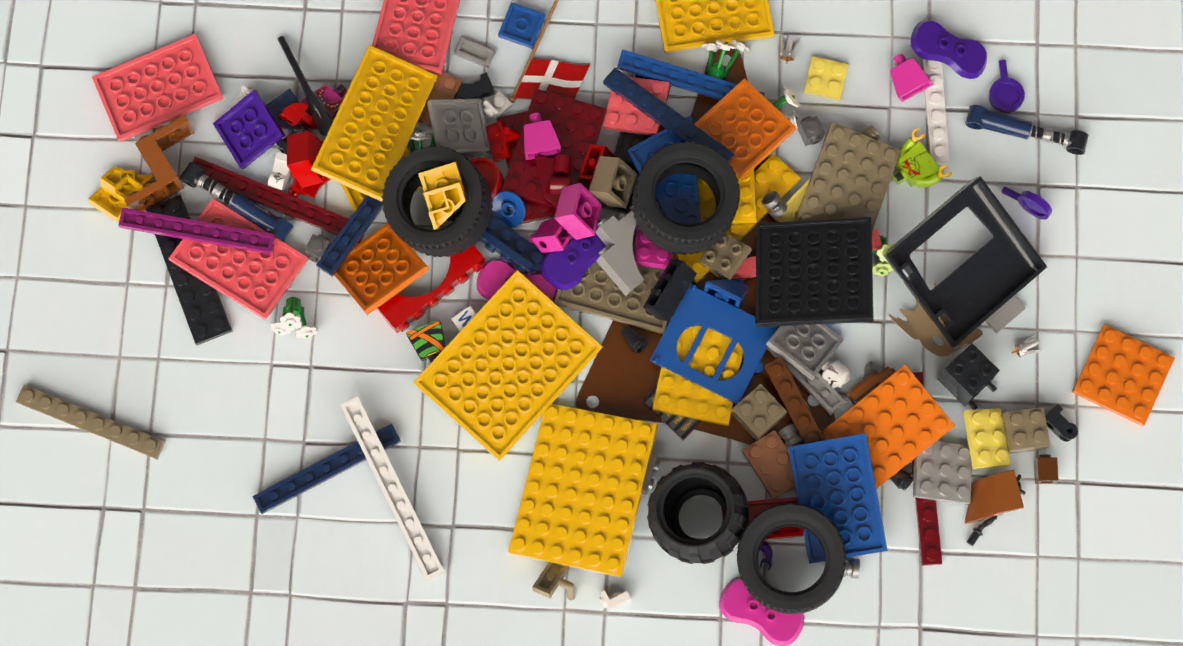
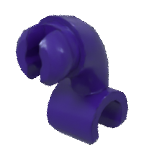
(767, 551)

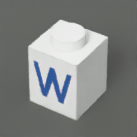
(463, 318)

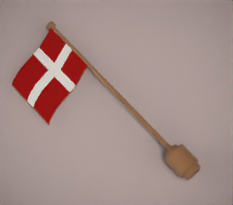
(548, 75)

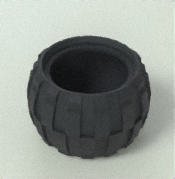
(680, 486)

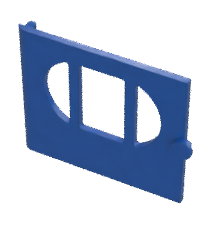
(726, 319)

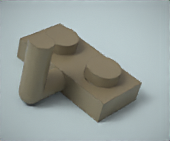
(551, 578)

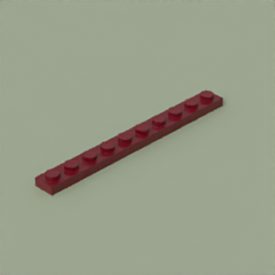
(274, 198)
(927, 522)

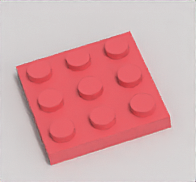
(627, 118)

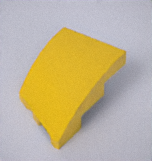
(115, 188)
(442, 192)

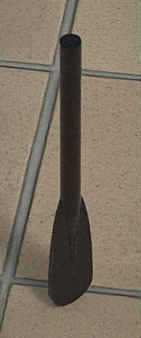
(318, 111)

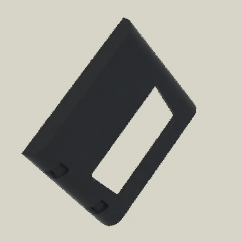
(984, 279)

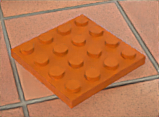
(746, 126)
(379, 269)
(1123, 375)

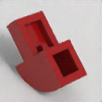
(296, 113)

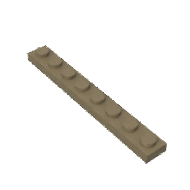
(90, 422)

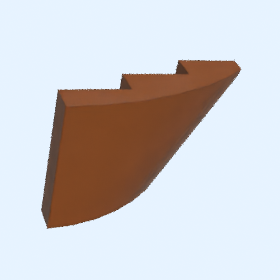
(994, 497)

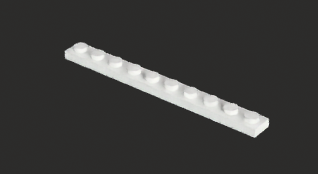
(392, 488)

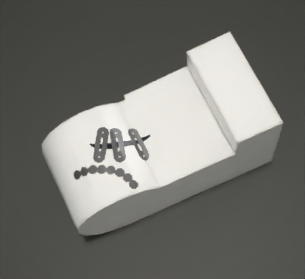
(280, 173)

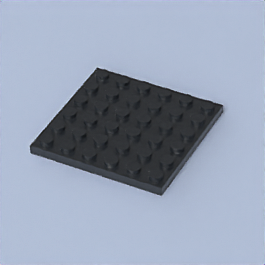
(814, 272)

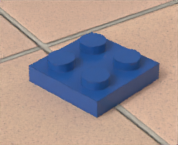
(521, 25)

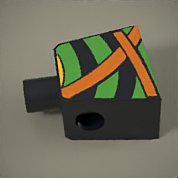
(427, 340)

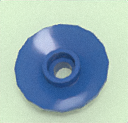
(501, 208)

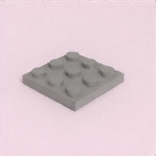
(459, 125)
(805, 346)
(943, 473)

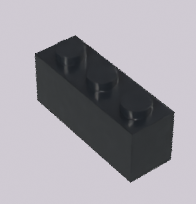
(670, 290)

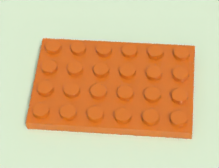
(898, 423)

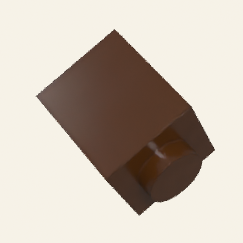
(1046, 469)

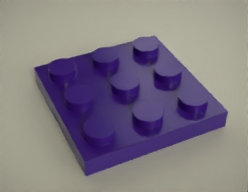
(249, 129)

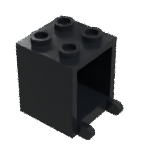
(969, 375)

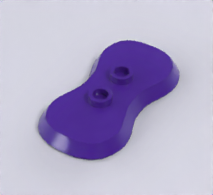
(935, 43)
(567, 267)

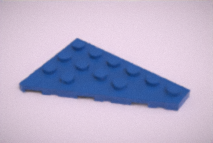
(676, 193)

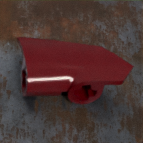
(554, 175)

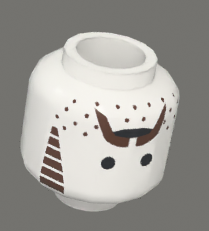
(836, 373)

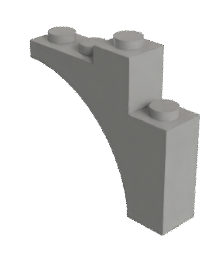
(618, 256)

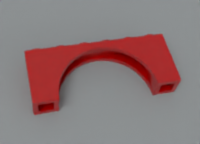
(402, 310)

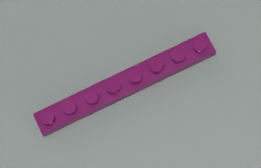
(196, 230)

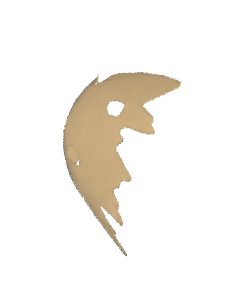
(924, 329)

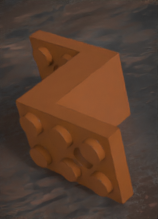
(152, 150)

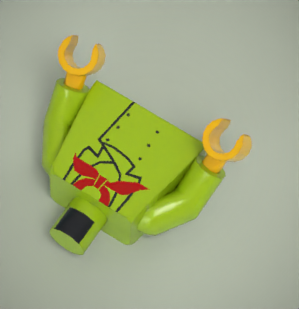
(917, 165)

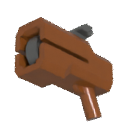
(870, 381)

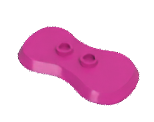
(496, 274)
(741, 607)

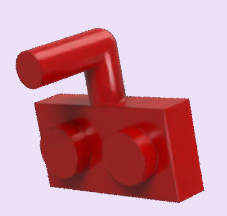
(499, 139)

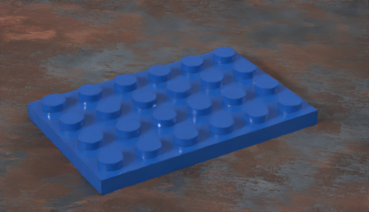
(841, 484)

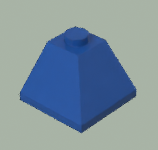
(727, 290)

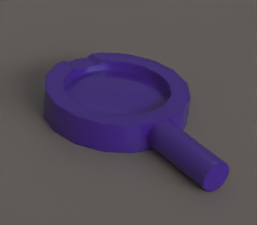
(1006, 93)
(1030, 202)

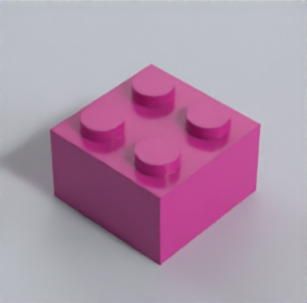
(578, 211)

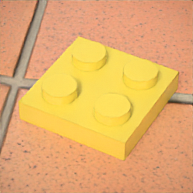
(826, 78)

